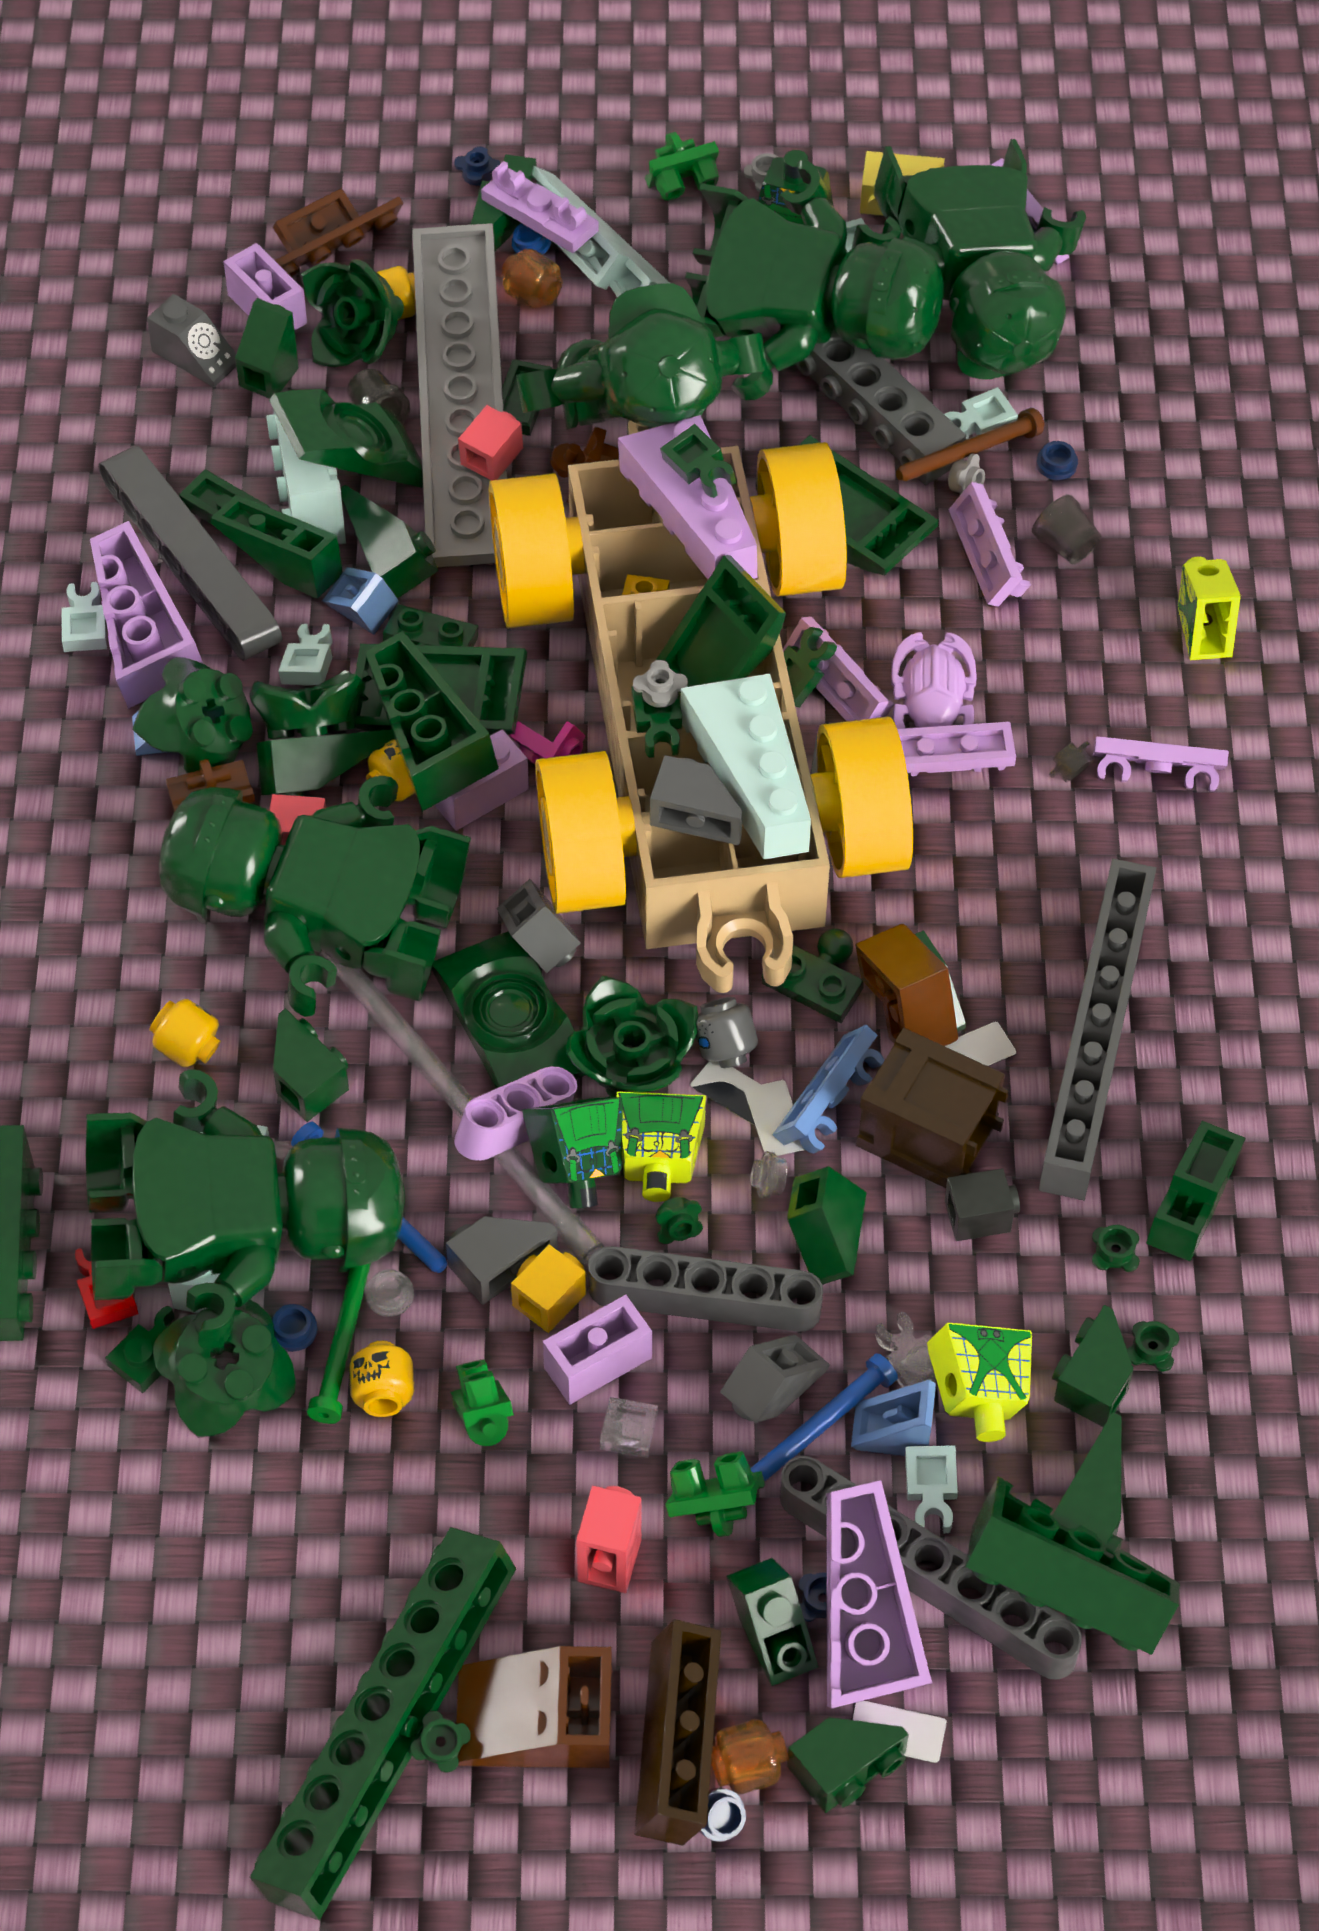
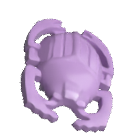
(933, 682)

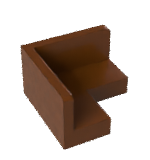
(909, 984)

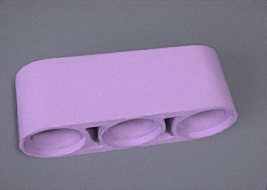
(496, 1118)

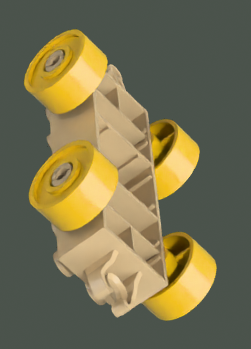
(683, 882)

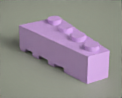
(701, 523)
(138, 614)
(870, 1613)

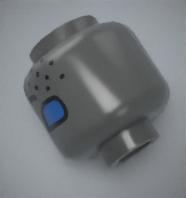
(725, 1032)

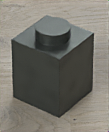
(981, 1204)

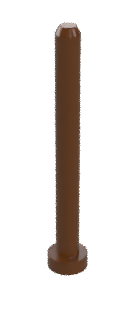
(1029, 424)

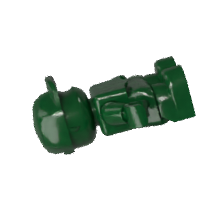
(988, 255)
(804, 283)
(651, 368)
(326, 889)
(223, 1204)

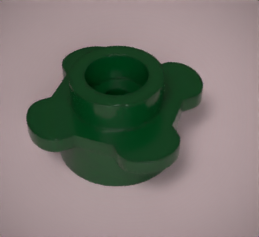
(678, 1220)
(1120, 1237)
(1154, 1333)
(426, 1748)

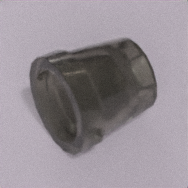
(373, 386)
(1067, 529)

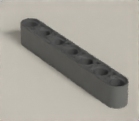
(190, 553)
(943, 1586)

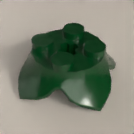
(355, 310)
(310, 708)
(175, 719)
(620, 1017)
(216, 1398)

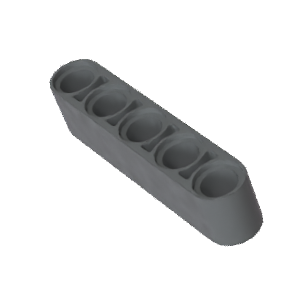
(723, 1304)

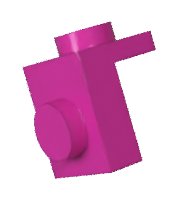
(534, 746)

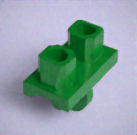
(681, 160)
(481, 1403)
(716, 1499)

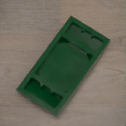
(348, 436)
(878, 520)
(725, 628)
(482, 677)
(506, 1009)

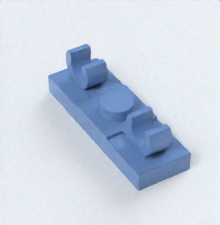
(829, 1089)

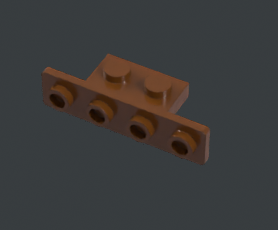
(327, 224)

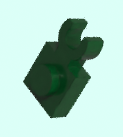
(695, 457)
(803, 663)
(658, 723)
(134, 1354)

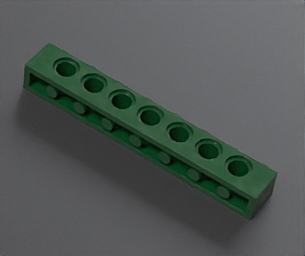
(381, 1722)

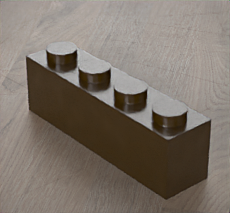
(678, 1733)

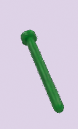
(325, 1406)

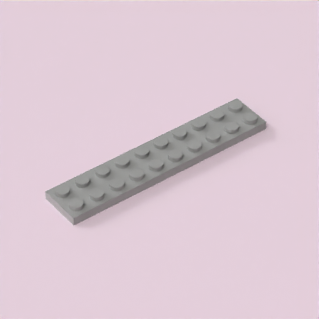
(456, 381)

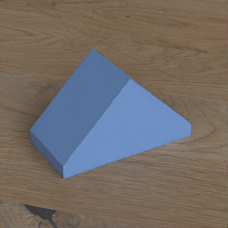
(362, 598)
(895, 1420)

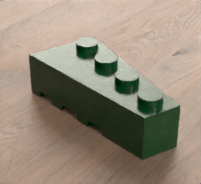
(433, 728)
(18, 1223)
(1070, 1571)

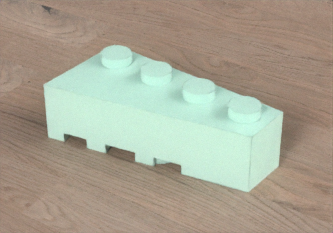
(307, 487)
(749, 750)

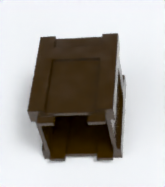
(930, 1109)

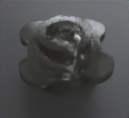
(1071, 761)

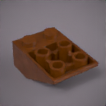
(538, 1709)

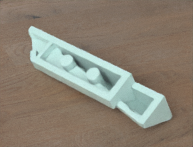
(606, 255)

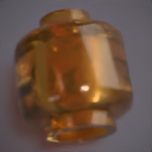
(531, 278)
(748, 1756)

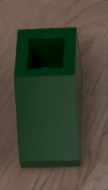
(267, 349)
(304, 1069)
(827, 1222)
(1098, 1372)
(773, 1620)
(843, 1756)

